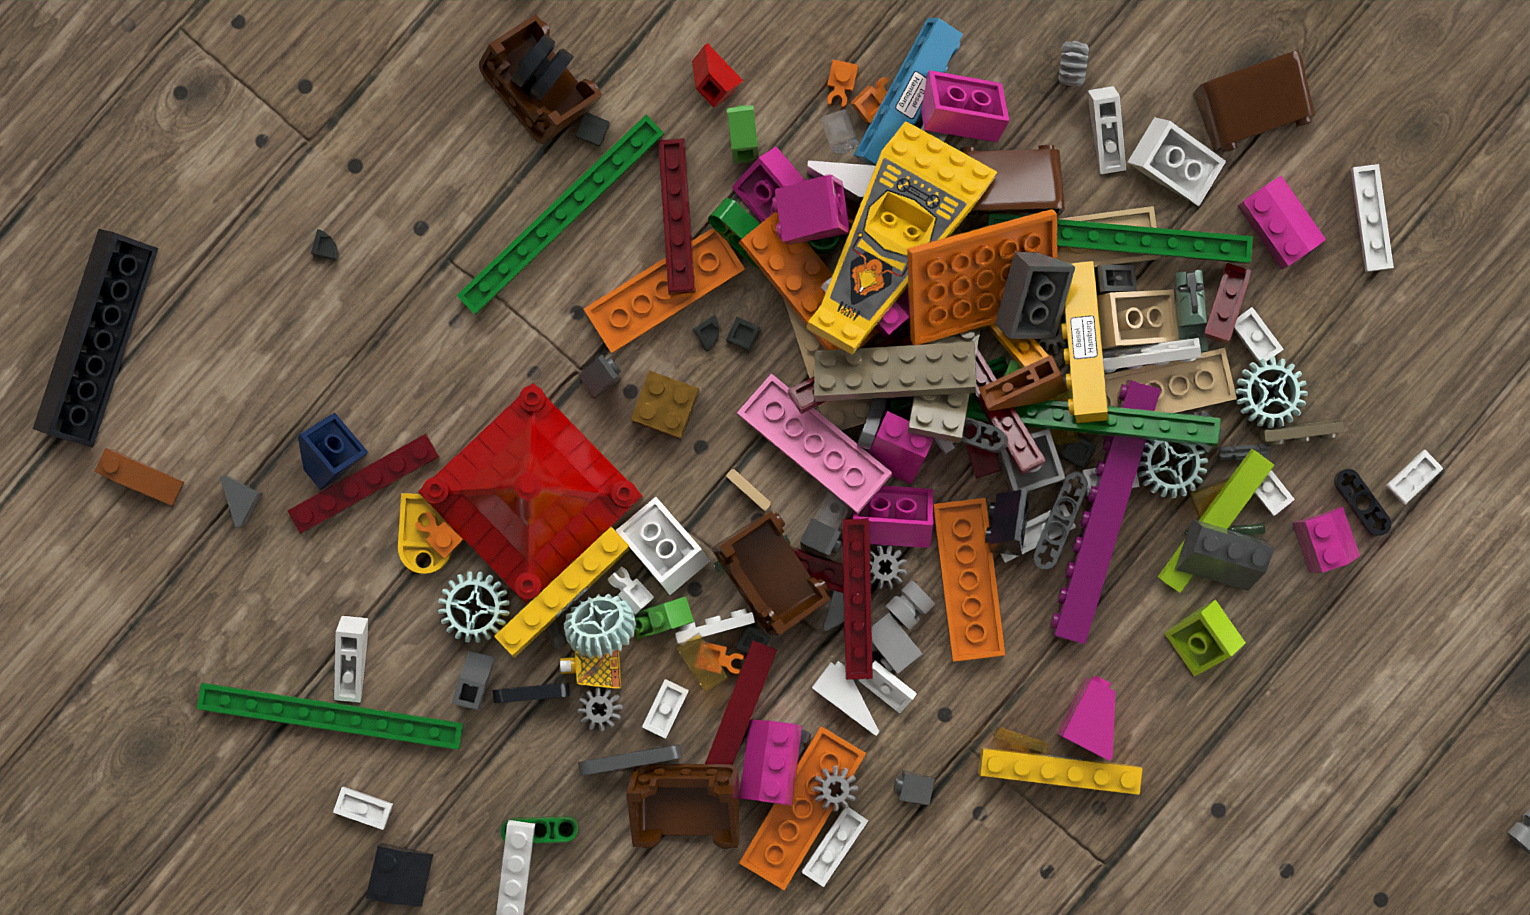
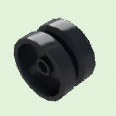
(541, 67)

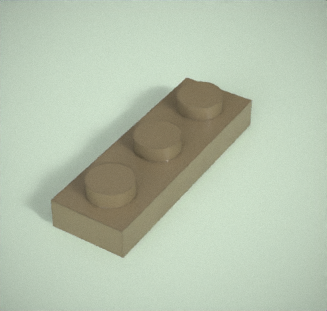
(1302, 432)

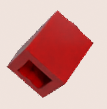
(713, 76)

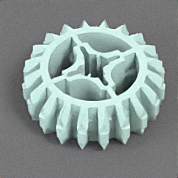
(1281, 399)
(1176, 473)
(470, 618)
(588, 637)

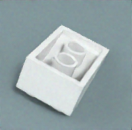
(1176, 160)
(854, 176)
(663, 545)

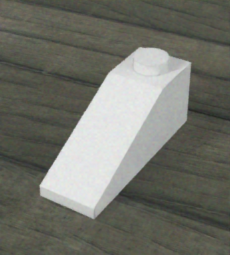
(1107, 129)
(350, 658)
(844, 695)

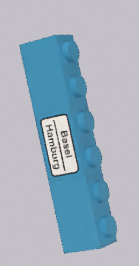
(905, 96)

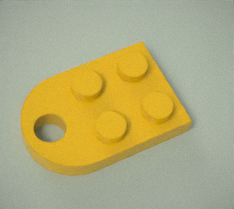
(412, 540)

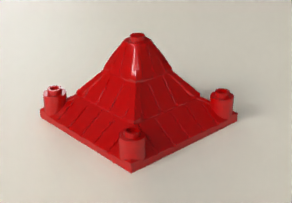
(530, 493)

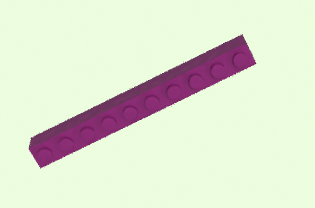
(1101, 522)

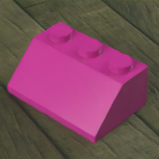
(964, 106)
(759, 182)
(1281, 222)
(900, 516)
(770, 761)

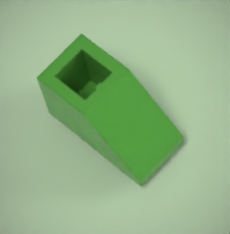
(743, 134)
(662, 617)

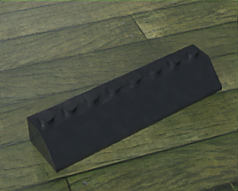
(95, 338)

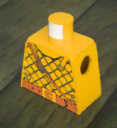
(594, 671)

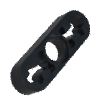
(1351, 501)
(531, 692)

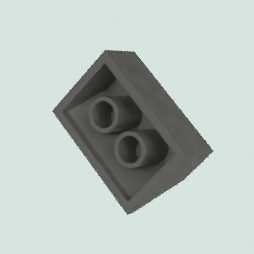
(1034, 296)
(1224, 555)

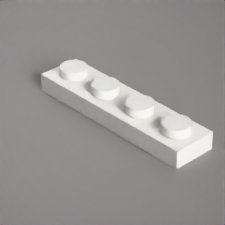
(1372, 218)
(1155, 354)
(515, 868)

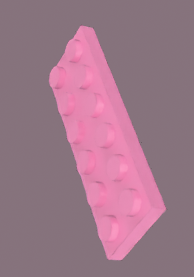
(815, 445)

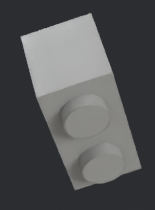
(893, 644)

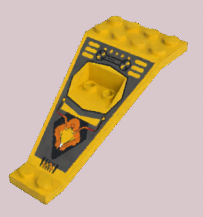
(911, 200)

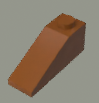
(1025, 386)
(139, 476)

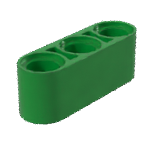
(733, 224)
(553, 828)

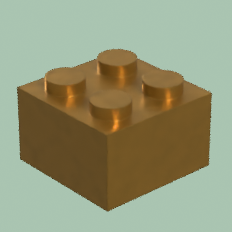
(665, 404)

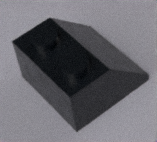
(1008, 522)
(399, 875)

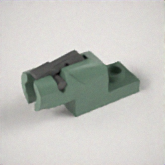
(1191, 307)

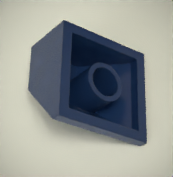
(329, 450)

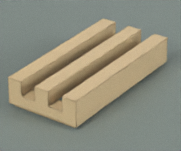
(748, 489)

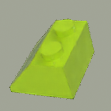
(1205, 638)

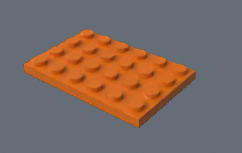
(962, 278)

